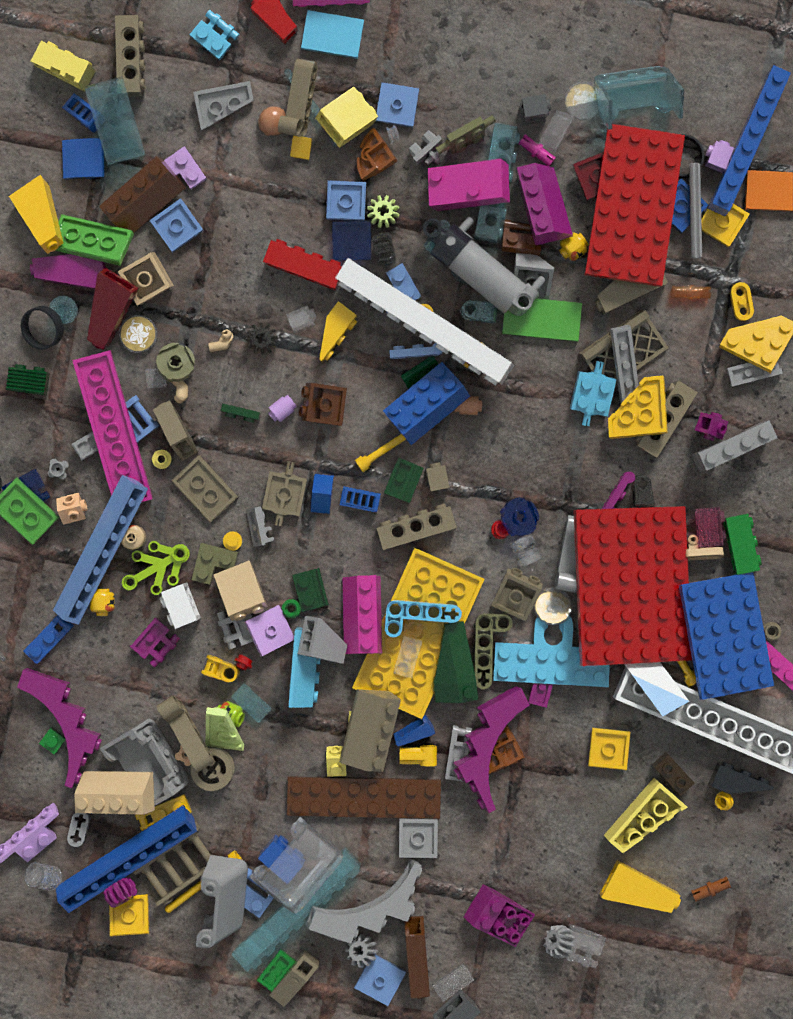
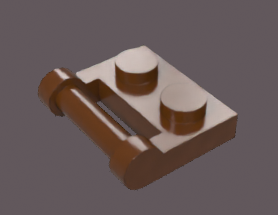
(518, 242)

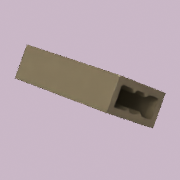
(621, 293)

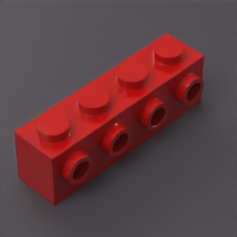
(302, 264)

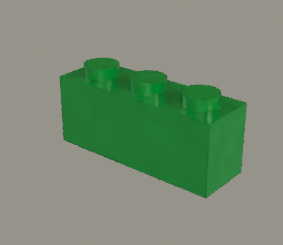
(742, 544)

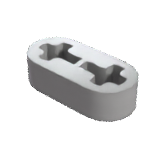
(74, 827)

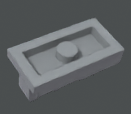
(256, 523)

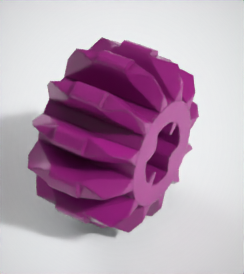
(120, 892)

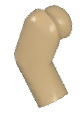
(223, 343)
(181, 391)

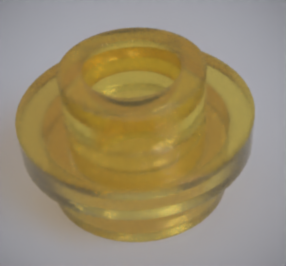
(408, 633)

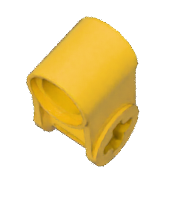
(219, 668)

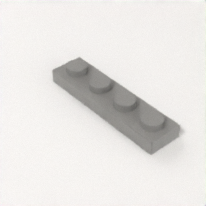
(624, 360)

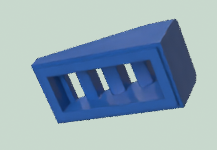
(89, 122)
(375, 502)
(414, 731)

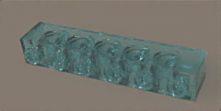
(507, 134)

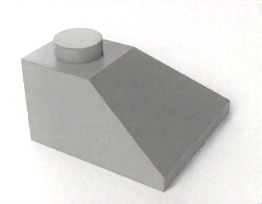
(529, 268)

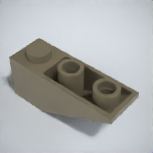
(295, 978)

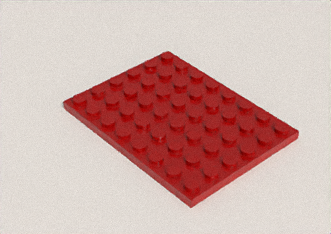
(630, 585)

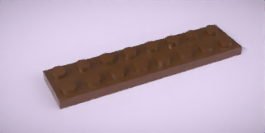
(363, 797)

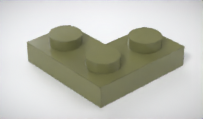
(208, 558)

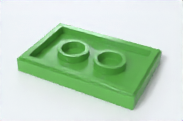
(26, 511)

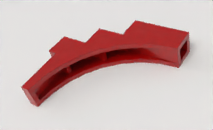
(274, 18)

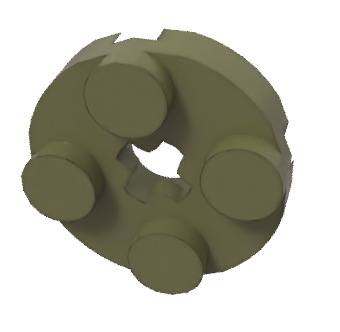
(172, 372)

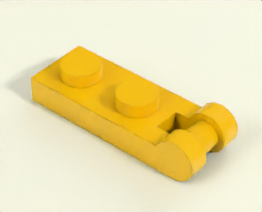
(163, 810)

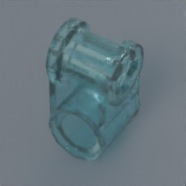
(483, 311)

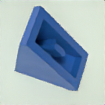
(322, 493)

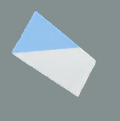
(658, 686)

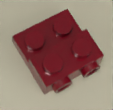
(588, 175)

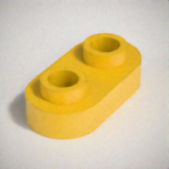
(743, 301)

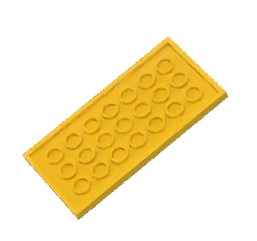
(429, 581)

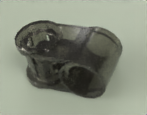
(643, 496)

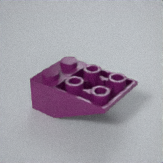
(498, 916)

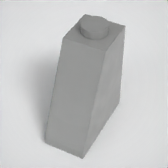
(321, 641)

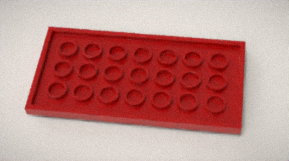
(634, 205)

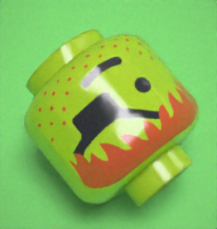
(234, 711)

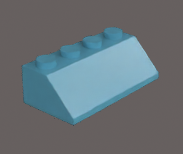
(303, 677)

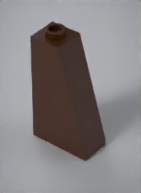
(417, 957)

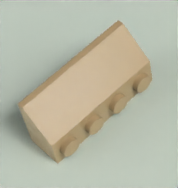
(115, 792)

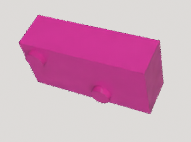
(468, 185)

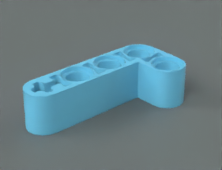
(423, 614)

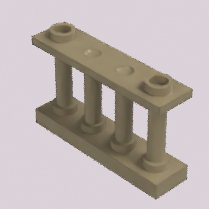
(166, 897)

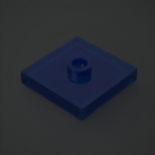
(351, 240)

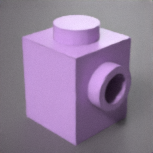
(719, 155)

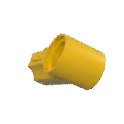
(424, 755)

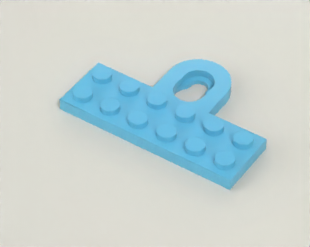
(547, 662)

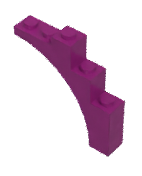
(79, 740)
(475, 766)

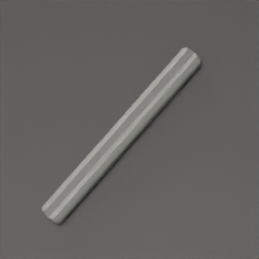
(695, 210)

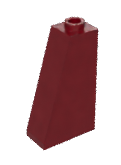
(110, 304)

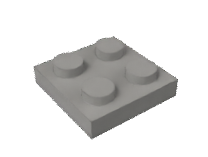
(418, 837)

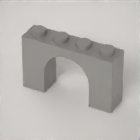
(734, 446)

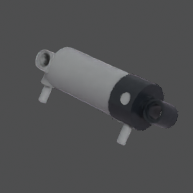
(479, 269)

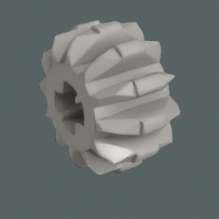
(559, 941)
(368, 950)

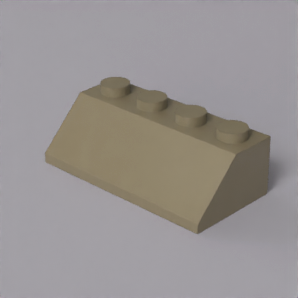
(370, 730)

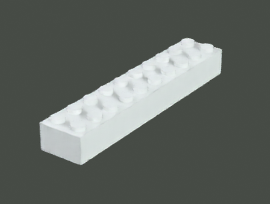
(421, 319)
(717, 722)

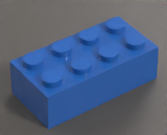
(426, 403)

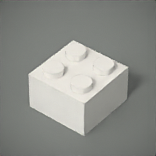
(180, 605)

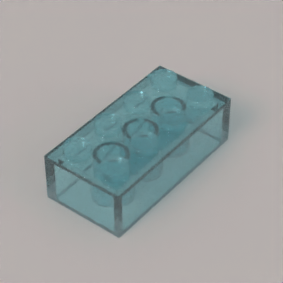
(115, 120)

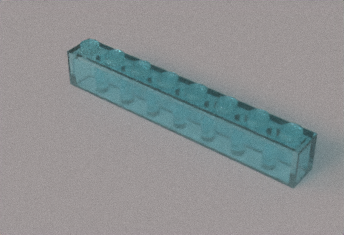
(282, 921)

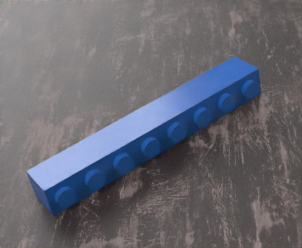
(749, 140)
(125, 859)

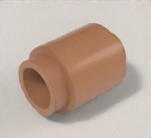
(470, 406)

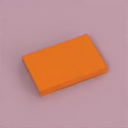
(769, 191)

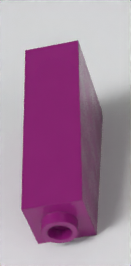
(67, 270)

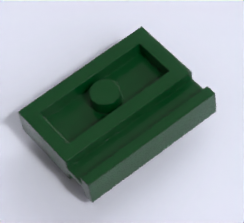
(403, 480)
(310, 589)

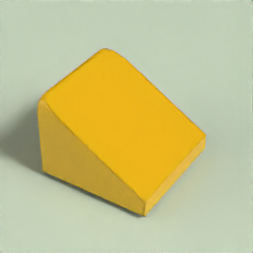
(301, 147)

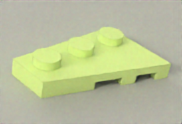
(221, 730)

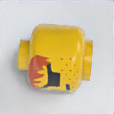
(573, 247)
(102, 602)

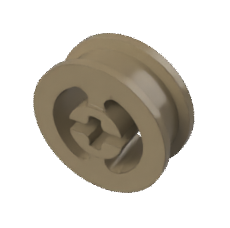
(224, 778)

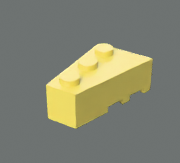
(63, 65)

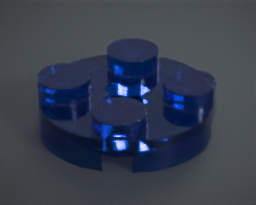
(510, 521)

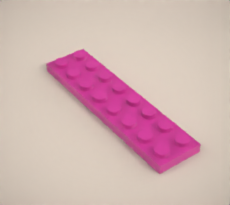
(110, 420)

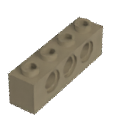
(123, 26)
(685, 396)
(446, 523)

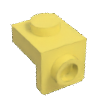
(334, 767)

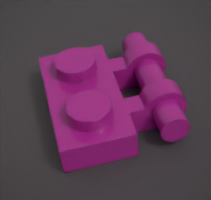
(150, 638)

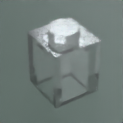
(301, 319)

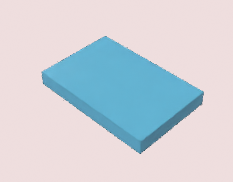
(332, 34)

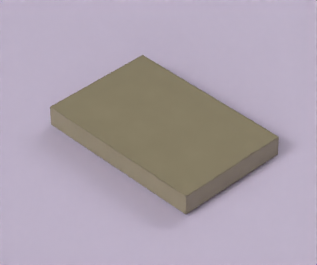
(204, 488)

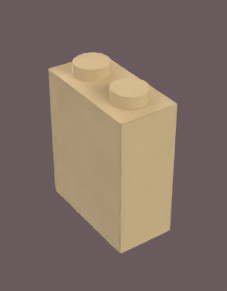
(240, 591)

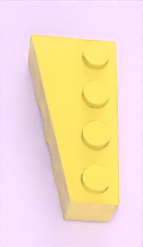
(644, 816)

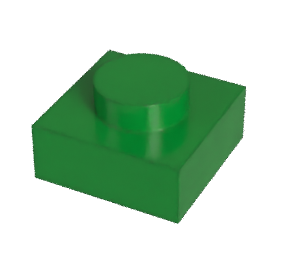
(52, 741)

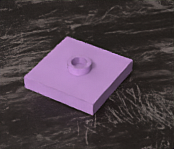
(269, 630)

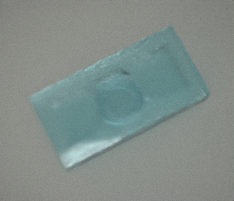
(251, 702)

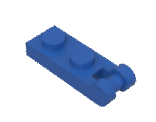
(47, 639)

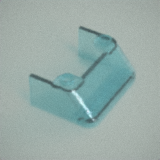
(638, 89)

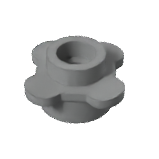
(53, 466)

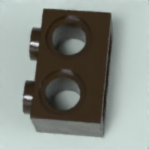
(673, 773)

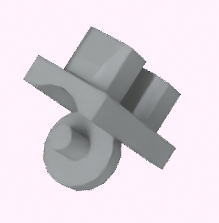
(420, 154)

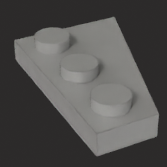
(221, 101)

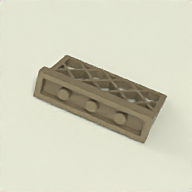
(605, 342)

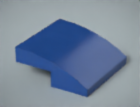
(82, 158)

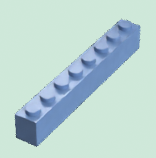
(100, 549)

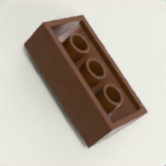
(143, 195)

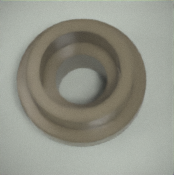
(777, 631)

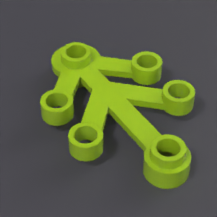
(159, 566)

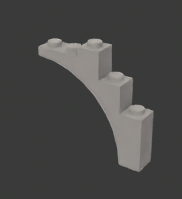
(372, 915)

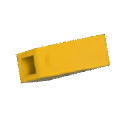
(337, 323)

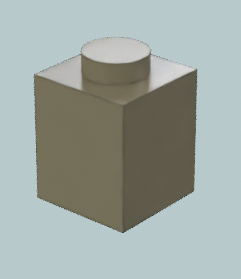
(437, 477)

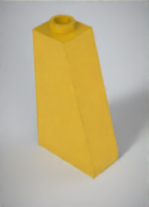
(39, 213)
(637, 889)

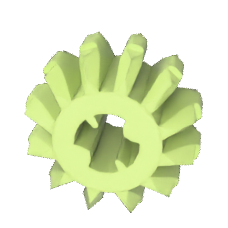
(387, 216)

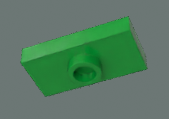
(276, 970)

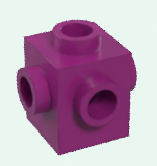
(711, 426)

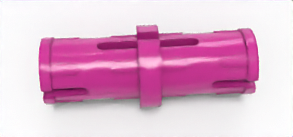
(537, 150)

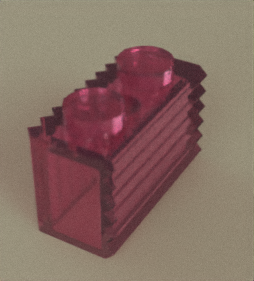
(710, 527)

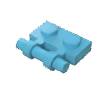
(210, 39)

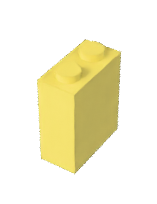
(346, 117)

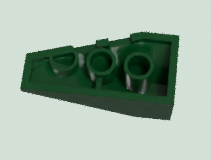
(455, 672)

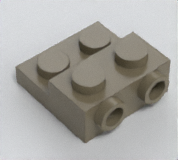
(517, 593)

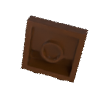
(323, 404)

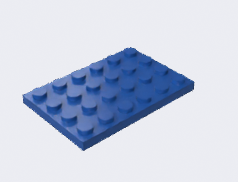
(726, 635)

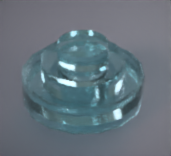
(65, 308)

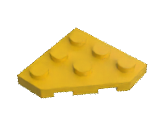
(760, 341)
(641, 411)

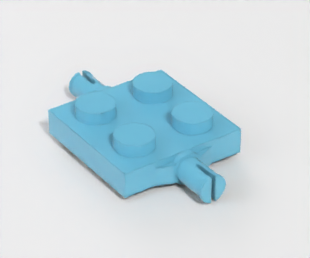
(593, 393)

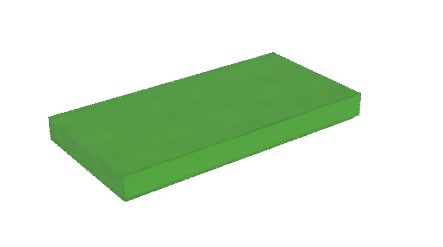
(94, 240)
(546, 320)

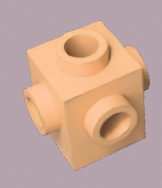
(71, 508)

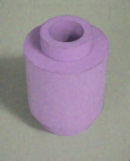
(282, 408)

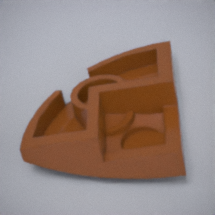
(374, 155)
(505, 752)

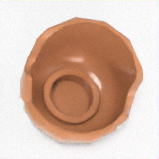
(269, 120)

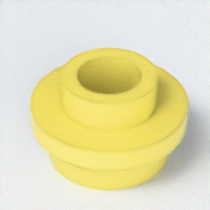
(166, 463)

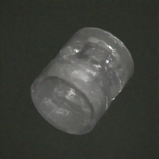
(525, 550)
(43, 876)

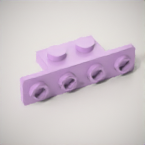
(32, 837)

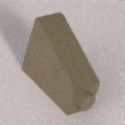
(175, 430)

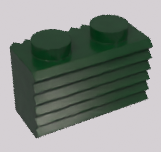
(27, 381)

